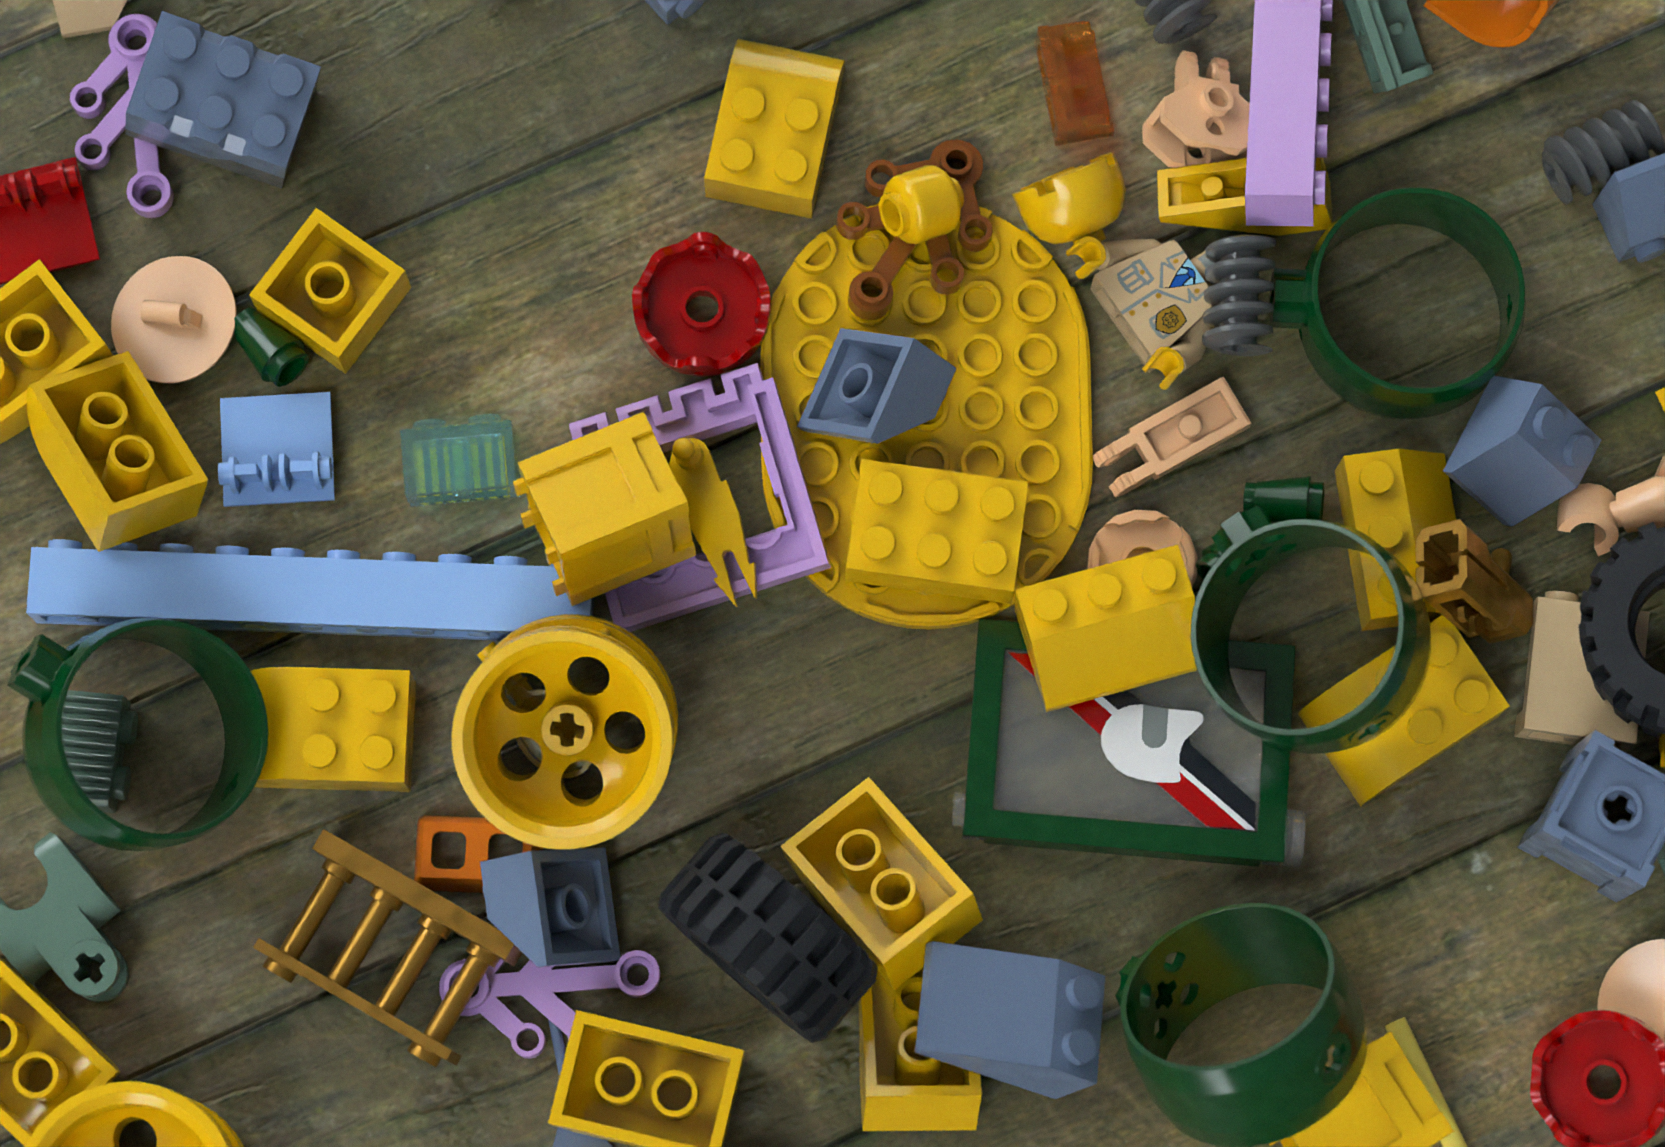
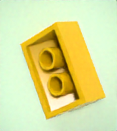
(1391, 501)
(1108, 627)

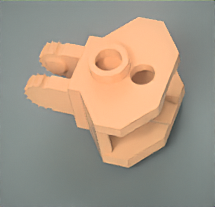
(1199, 115)

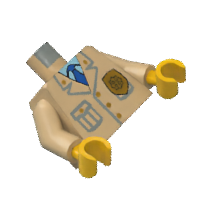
(1151, 298)

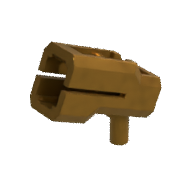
(1470, 584)

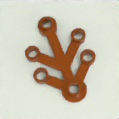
(899, 251)

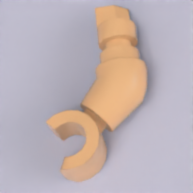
(1598, 505)

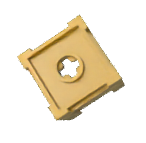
(606, 509)
(1381, 1109)

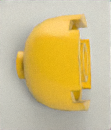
(1074, 201)

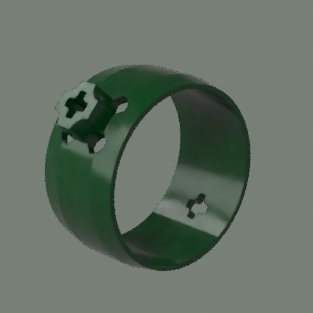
(1299, 308)
(1251, 547)
(44, 677)
(1220, 956)

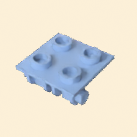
(276, 449)

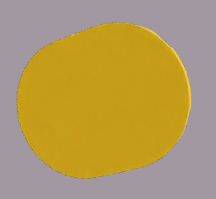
(1009, 412)

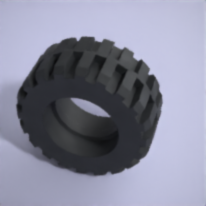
(1609, 629)
(768, 937)

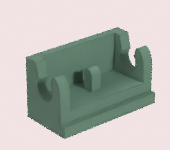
(1387, 42)

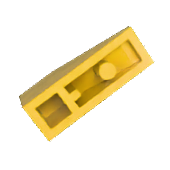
(1215, 198)

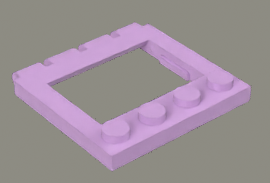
(778, 553)

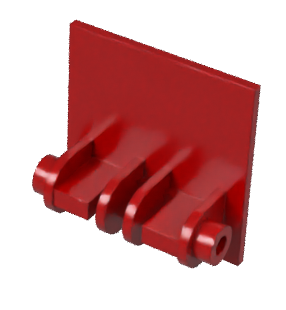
(44, 219)

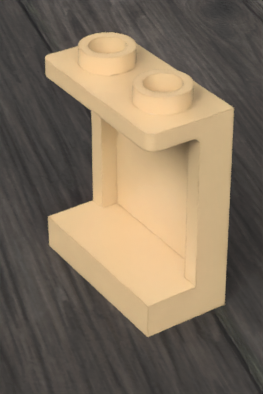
(1559, 690)

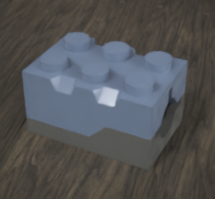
(221, 100)

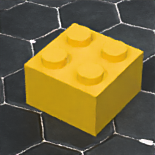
(330, 290)

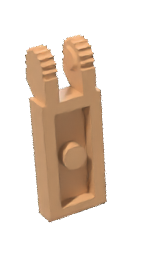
(1176, 435)

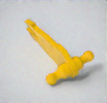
(712, 511)

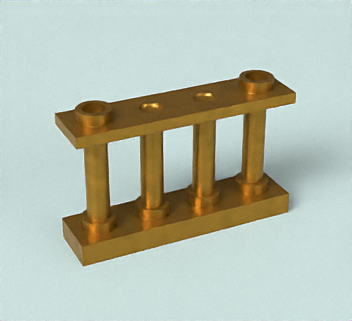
(389, 894)

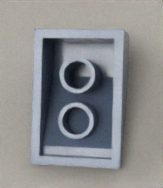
(1011, 1017)

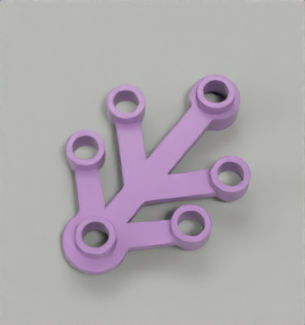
(113, 124)
(538, 988)

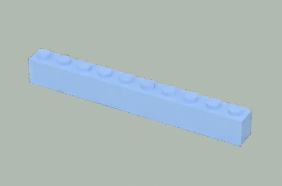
(292, 591)

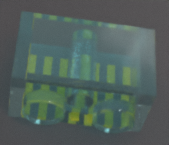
(459, 460)

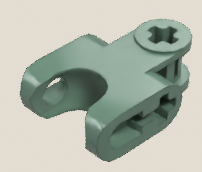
(65, 927)

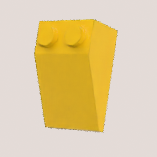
(901, 1086)

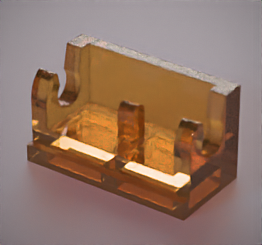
(1073, 83)

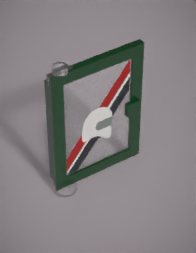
(1132, 769)

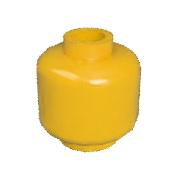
(921, 204)

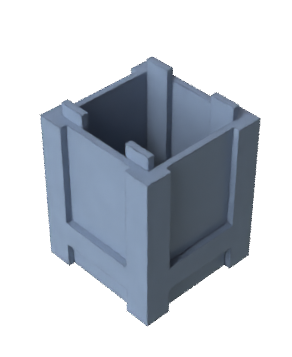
(1575, 825)

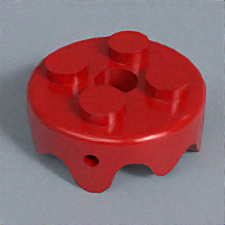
(695, 269)
(1563, 1073)

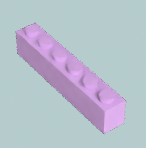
(1285, 110)

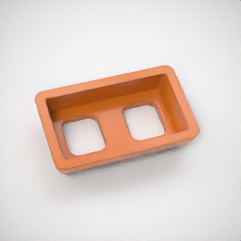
(468, 877)

